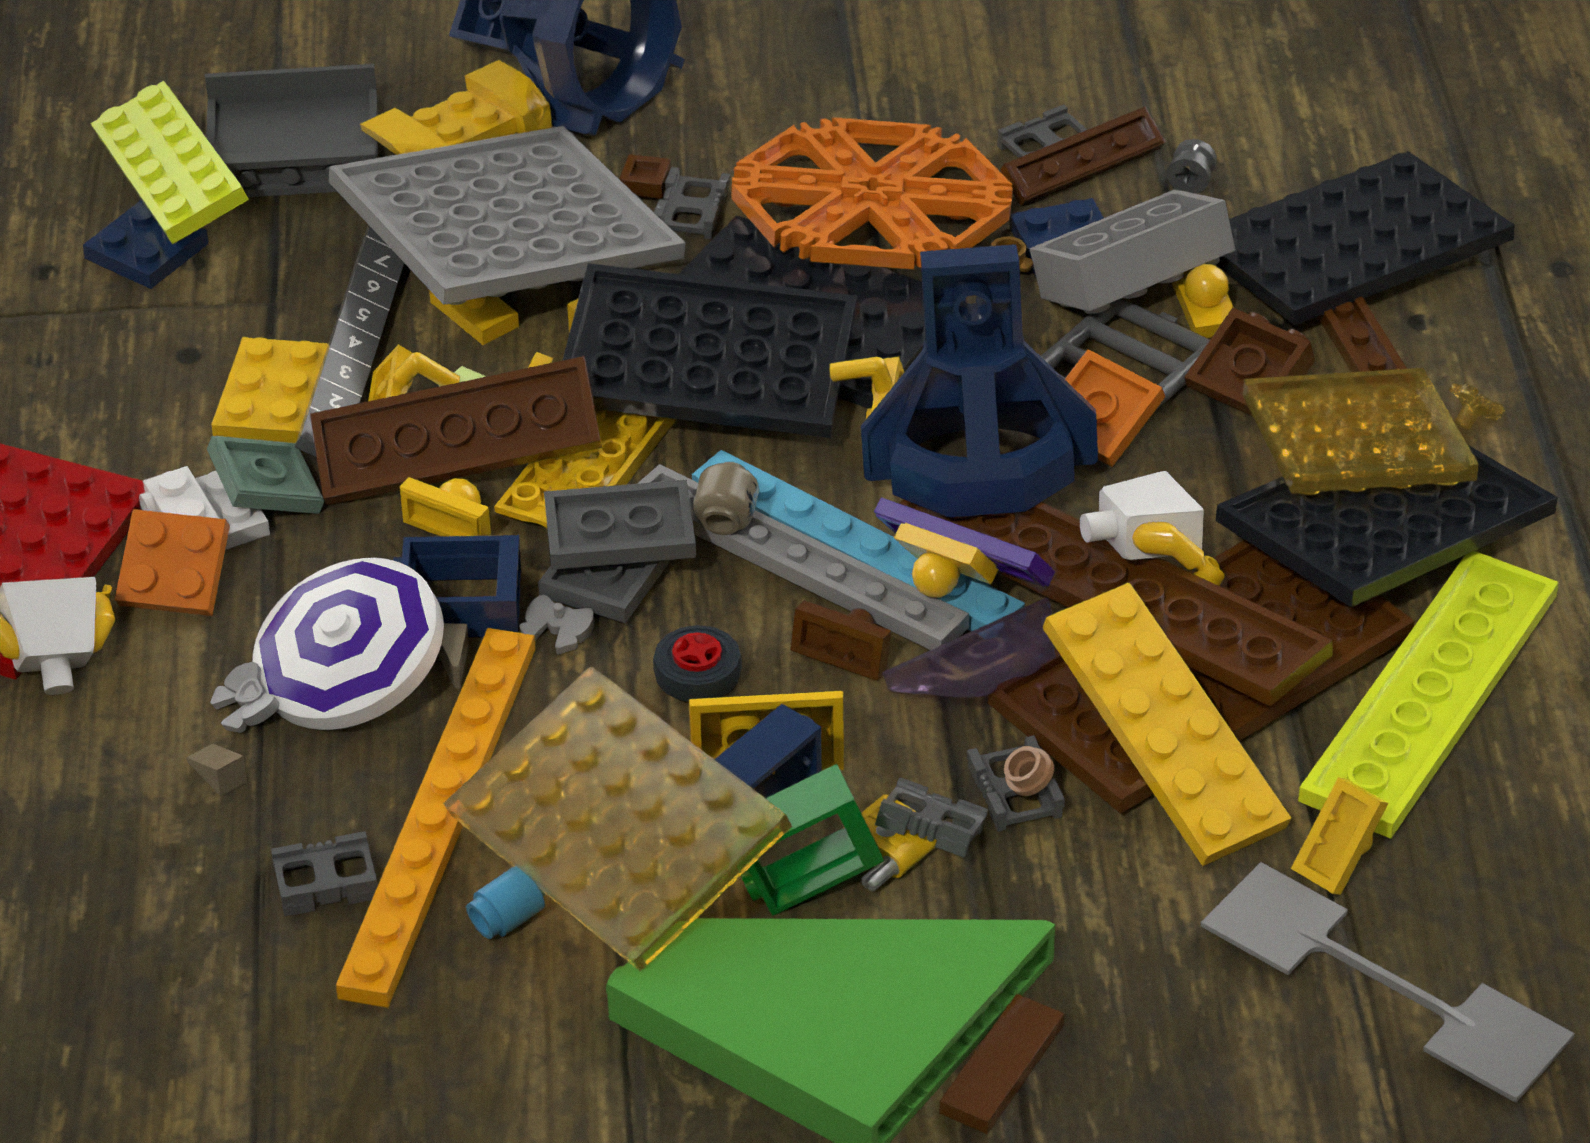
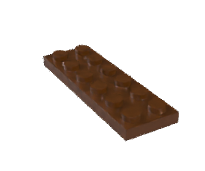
(455, 430)

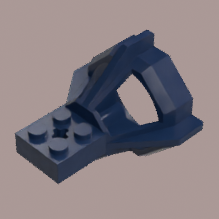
(543, 41)
(977, 380)

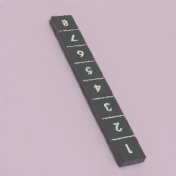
(354, 333)

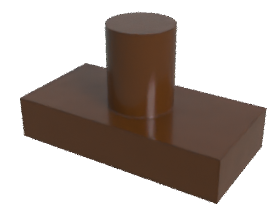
(841, 639)

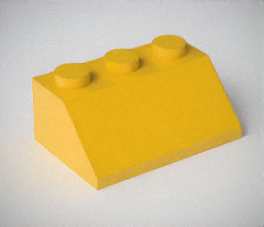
(724, 720)

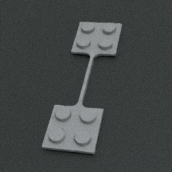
(1482, 1038)

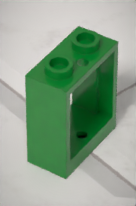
(824, 861)

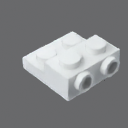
(204, 497)

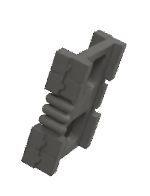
(1038, 129)
(708, 207)
(996, 789)
(927, 821)
(327, 885)

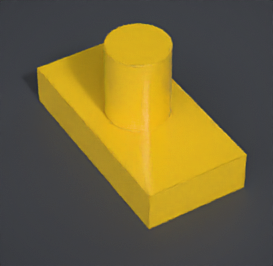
(481, 317)
(1339, 836)

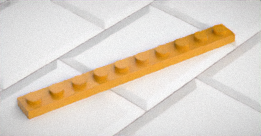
(429, 830)

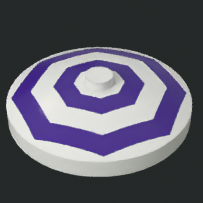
(349, 643)

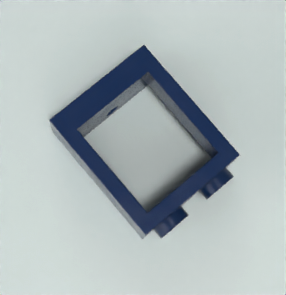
(471, 560)
(778, 743)

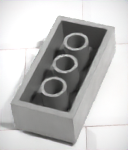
(1132, 250)

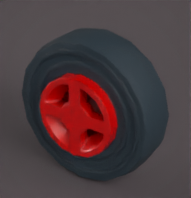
(697, 663)

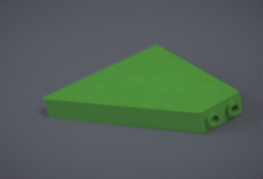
(832, 1015)

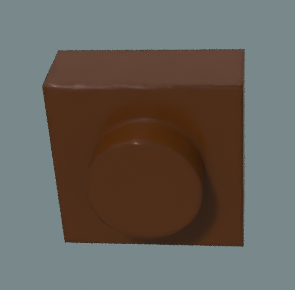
(646, 175)

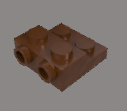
(1247, 349)

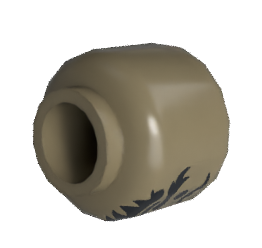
(725, 498)

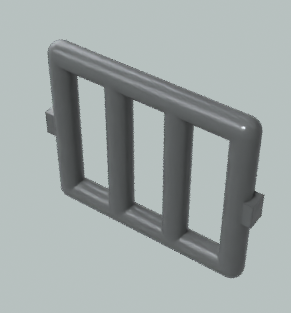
(1163, 325)

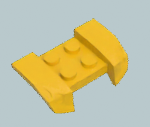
(495, 105)

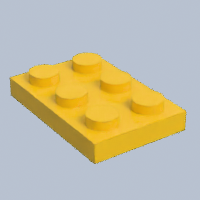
(268, 389)

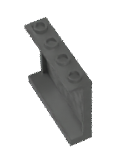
(291, 125)

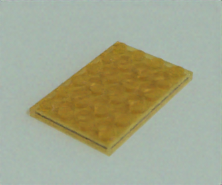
(617, 817)

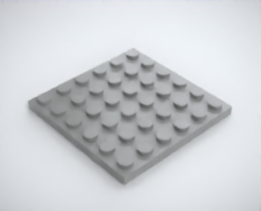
(504, 214)

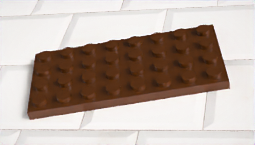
(1075, 734)

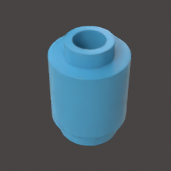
(505, 903)

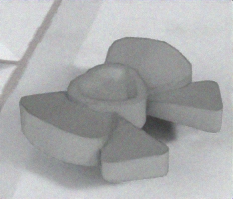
(570, 624)
(245, 688)

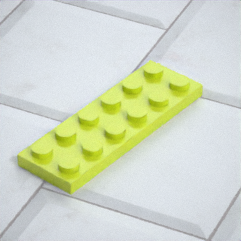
(169, 161)

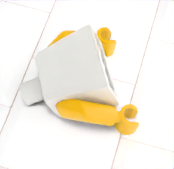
(1152, 520)
(54, 627)

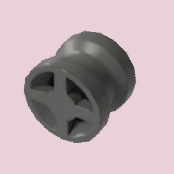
(1201, 161)

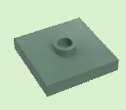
(265, 474)

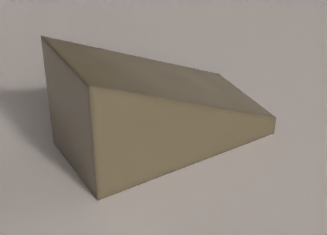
(454, 651)
(219, 768)

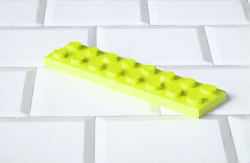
(1433, 686)

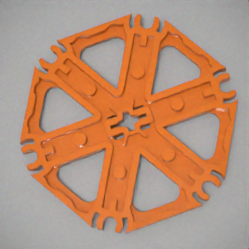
(857, 190)

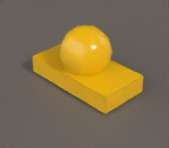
(1204, 298)
(445, 510)
(942, 561)

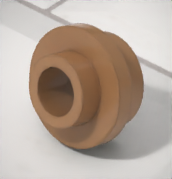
(1028, 770)

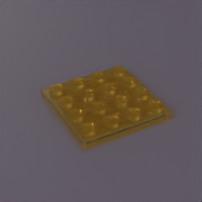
(1359, 430)

